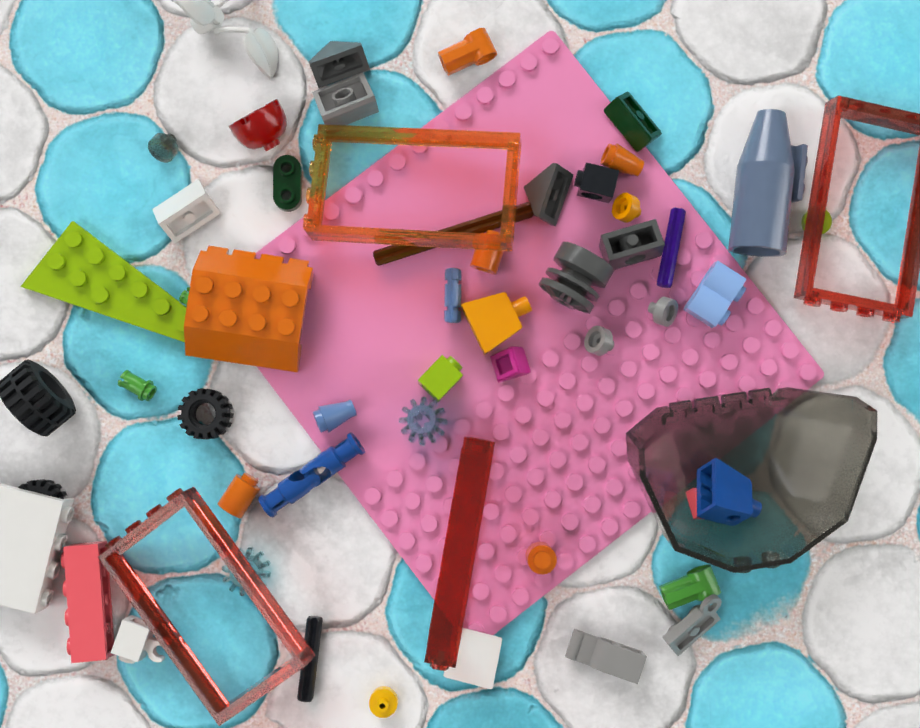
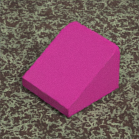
(510, 364)

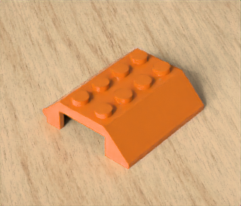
(247, 308)

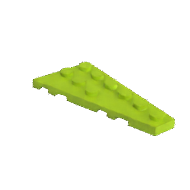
(98, 279)

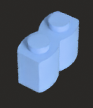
(715, 294)

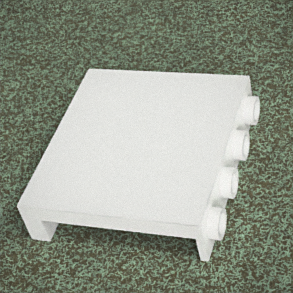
(30, 546)

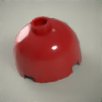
(261, 127)

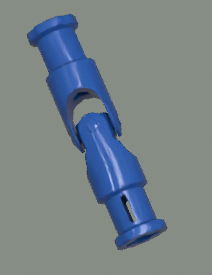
(308, 477)

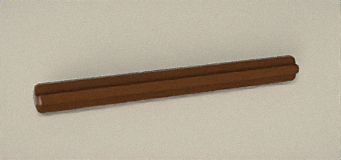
(478, 225)

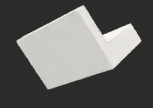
(185, 211)

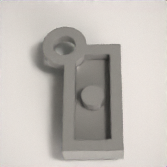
(694, 625)

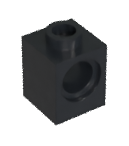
(596, 182)

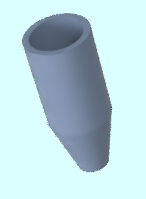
(766, 184)

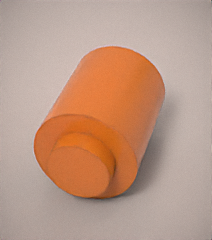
(487, 260)
(239, 495)
(541, 558)

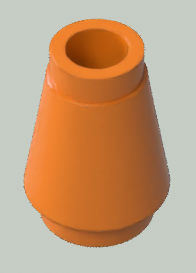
(621, 159)

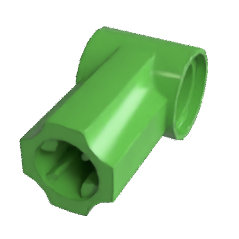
(694, 586)

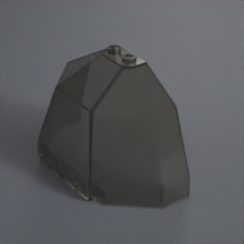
(795, 447)

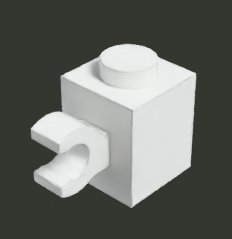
(135, 641)

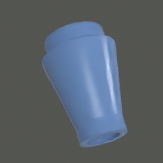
(333, 415)

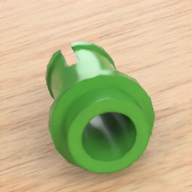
(143, 389)

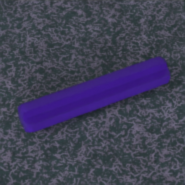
(671, 247)

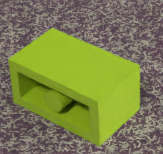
(441, 377)

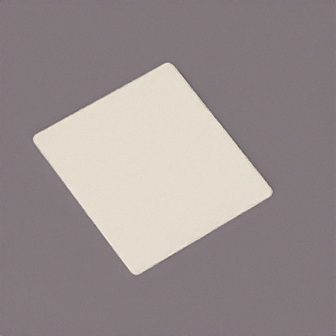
(476, 659)

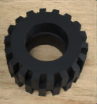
(36, 398)

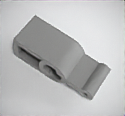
(606, 656)

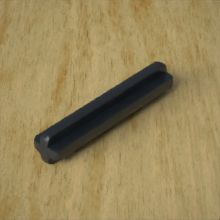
(308, 673)

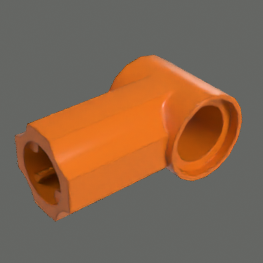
(474, 49)

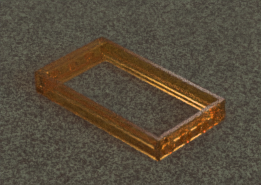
(416, 137)

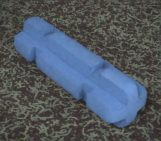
(452, 295)

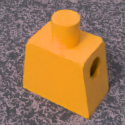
(495, 318)

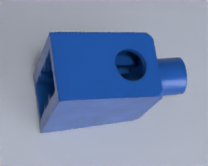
(724, 494)

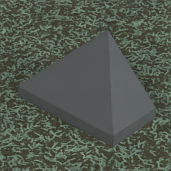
(338, 62)
(549, 192)

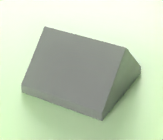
(346, 101)

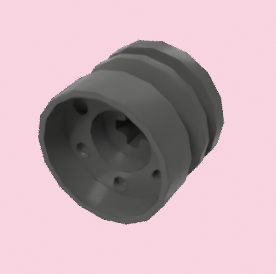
(579, 271)

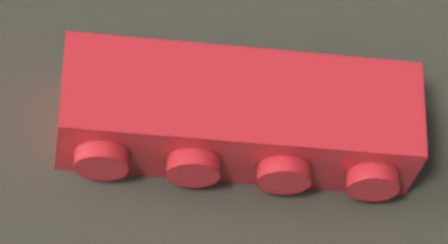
(87, 602)

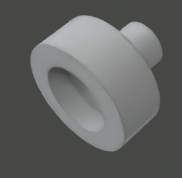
(664, 311)
(598, 340)

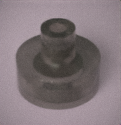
(163, 147)

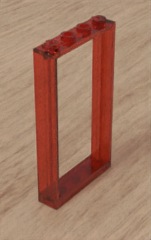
(884, 117)
(459, 553)
(167, 634)

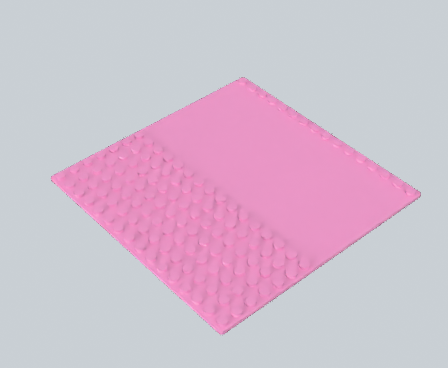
(564, 425)

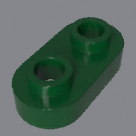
(287, 182)

